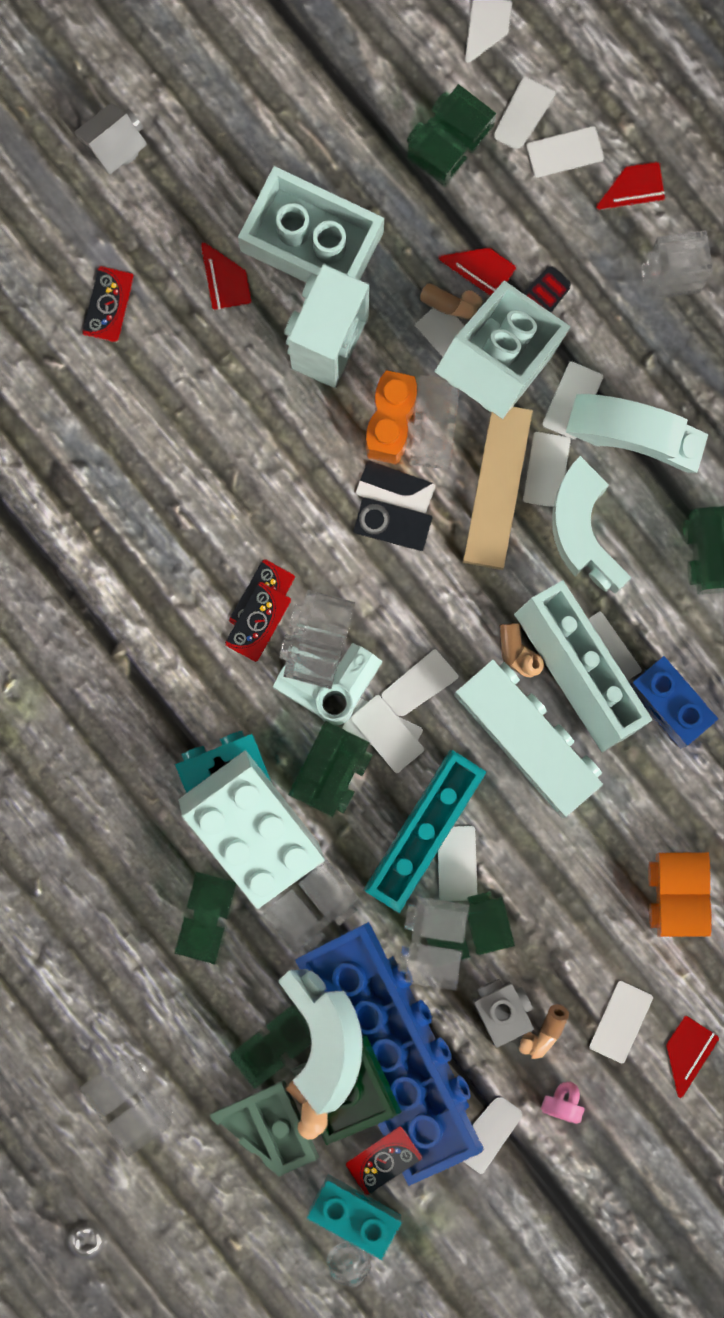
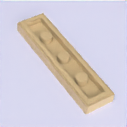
(497, 489)

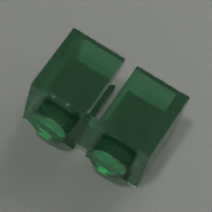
(457, 127)
(487, 925)
(200, 935)
(262, 1054)

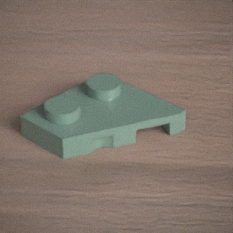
(268, 1127)

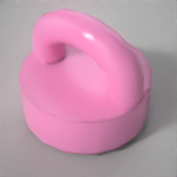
(561, 1109)

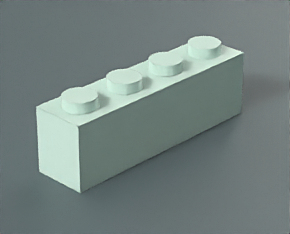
(582, 666)
(528, 738)

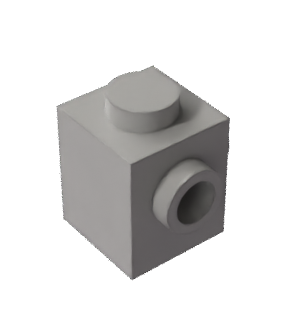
(112, 137)
(503, 1011)

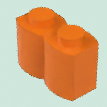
(389, 424)
(682, 894)

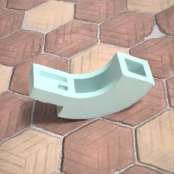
(637, 428)
(573, 527)
(334, 1037)

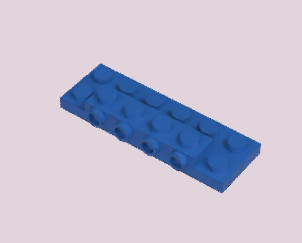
(406, 1049)

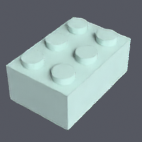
(305, 226)
(328, 325)
(502, 349)
(251, 829)

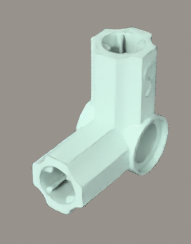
(350, 682)

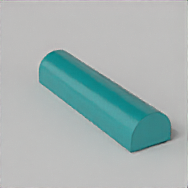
(424, 831)

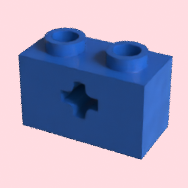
(673, 703)

